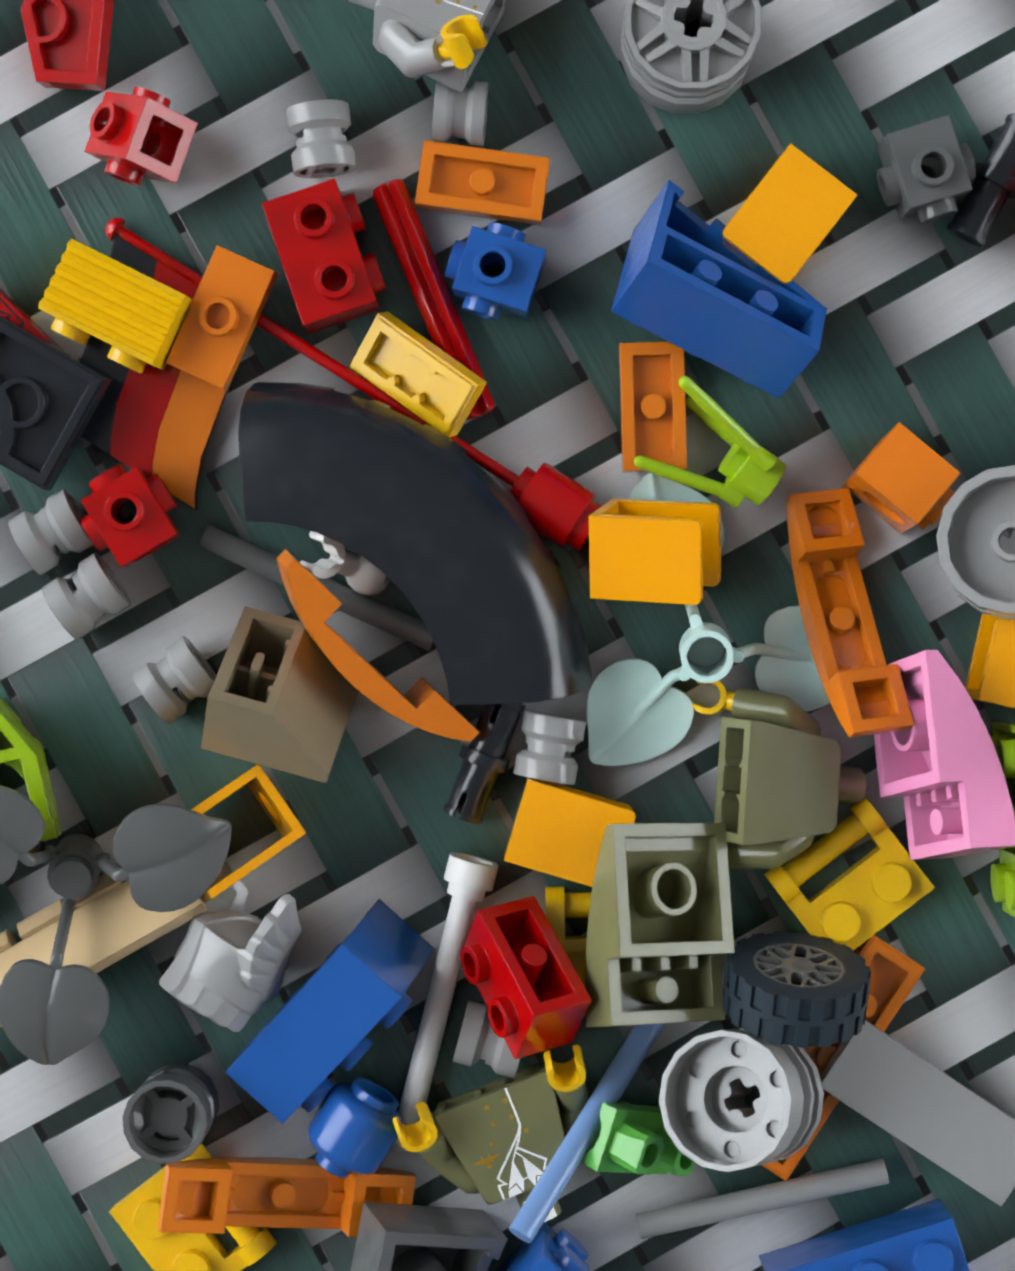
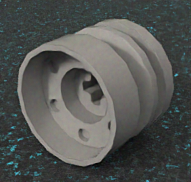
(686, 71)
(707, 1107)

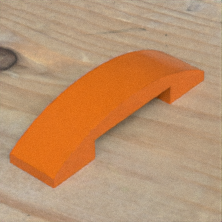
(839, 617)
(420, 705)
(273, 1194)

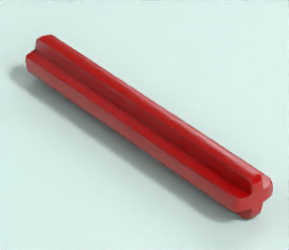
(427, 282)

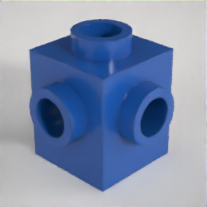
(507, 293)

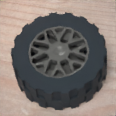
(796, 989)

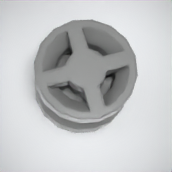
(460, 113)

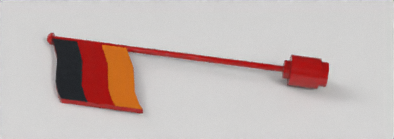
(168, 416)

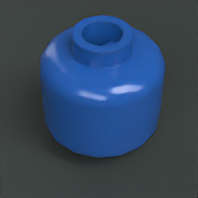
(354, 1128)

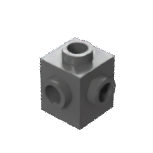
(928, 149)

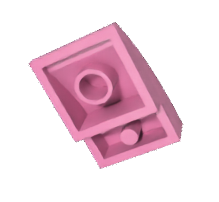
(944, 767)

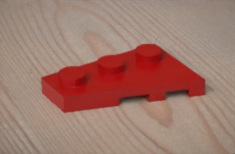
(69, 42)

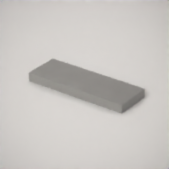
(925, 1110)

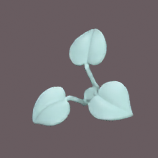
(642, 716)

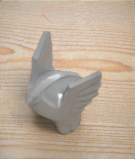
(233, 958)

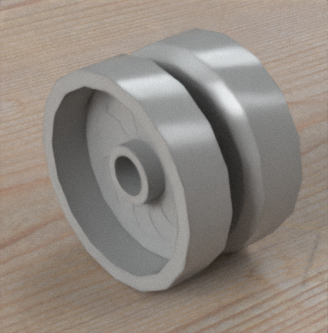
(970, 542)

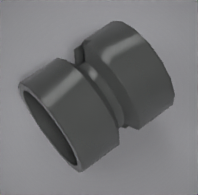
(171, 1113)

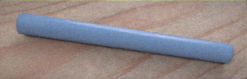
(583, 1132)

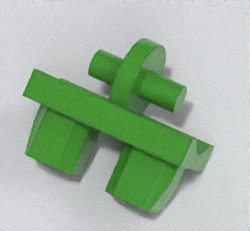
(635, 1142)

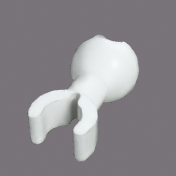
(358, 571)

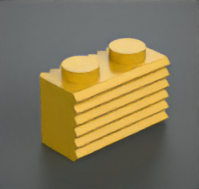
(115, 305)

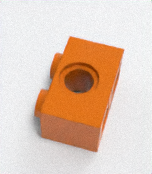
(903, 481)

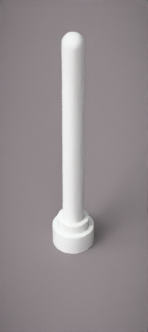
(468, 881)

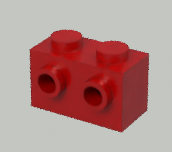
(322, 256)
(524, 977)

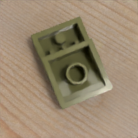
(658, 925)

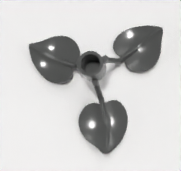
(169, 864)

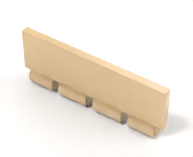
(101, 929)

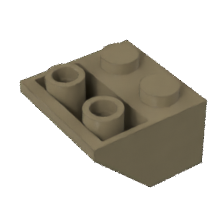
(277, 699)

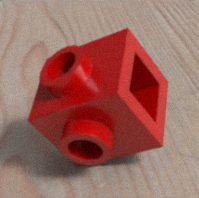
(140, 137)
(149, 529)

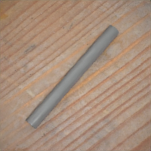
(762, 1198)

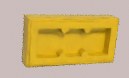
(417, 374)

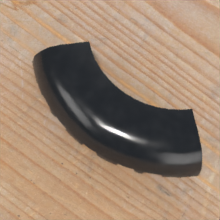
(429, 524)

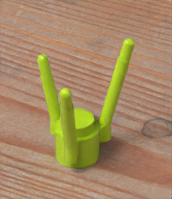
(748, 467)

